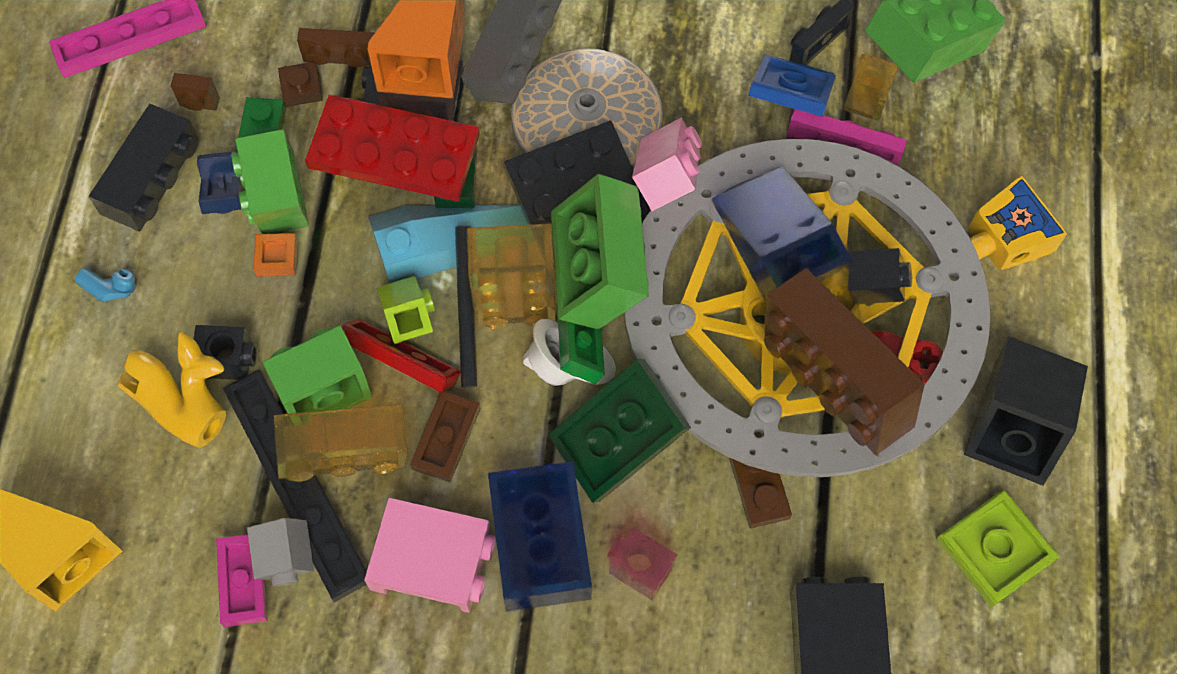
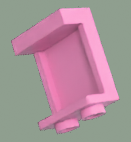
(430, 554)

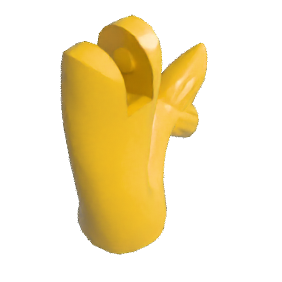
(190, 416)

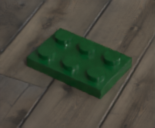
(619, 430)

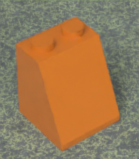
(419, 48)

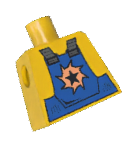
(1015, 227)

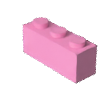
(667, 163)

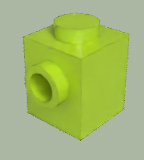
(406, 309)

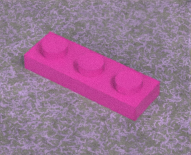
(846, 132)

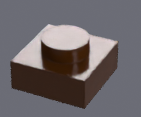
(300, 84)
(195, 92)

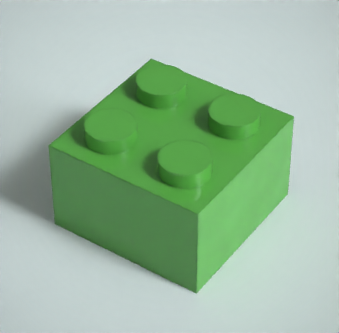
(270, 181)
(318, 374)

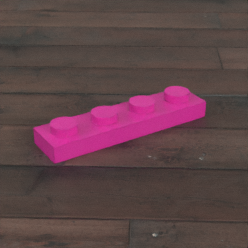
(125, 35)

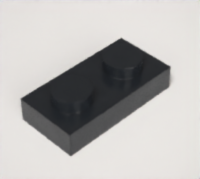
(827, 27)

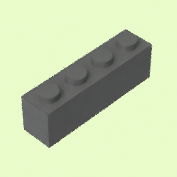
(508, 48)

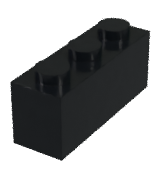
(144, 167)

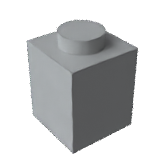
(280, 551)

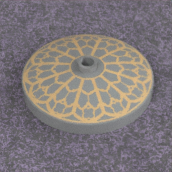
(583, 91)

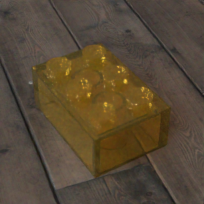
(511, 274)

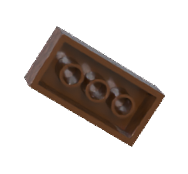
(841, 362)

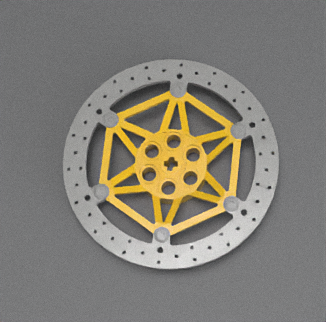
(830, 161)

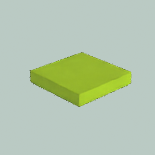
(997, 548)

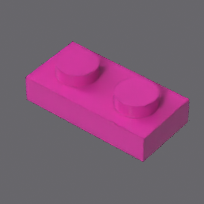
(240, 595)

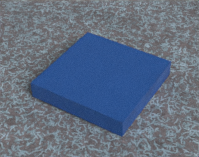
(792, 85)

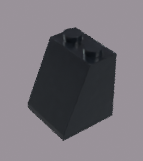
(1027, 411)

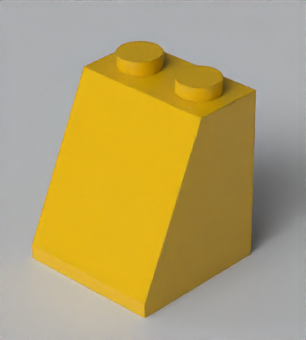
(50, 549)

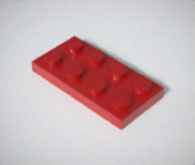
(393, 147)

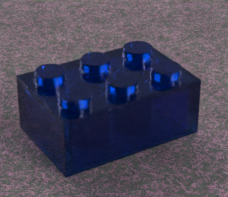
(540, 536)

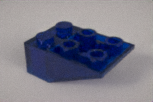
(780, 230)

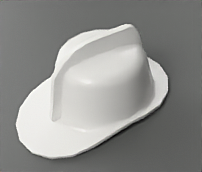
(544, 356)

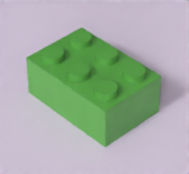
(933, 34)
(599, 252)

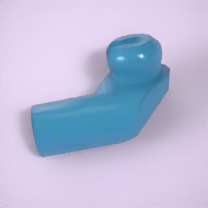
(114, 288)

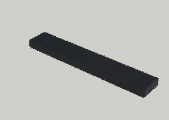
(303, 500)

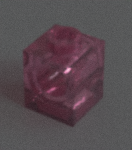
(645, 581)

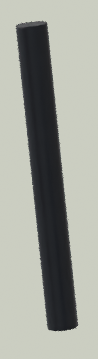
(465, 312)

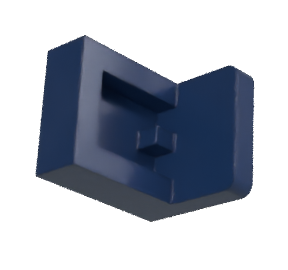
(218, 184)

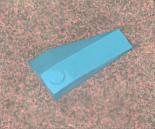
(422, 237)

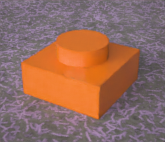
(275, 255)

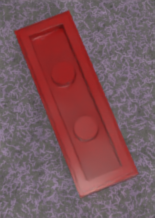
(401, 355)

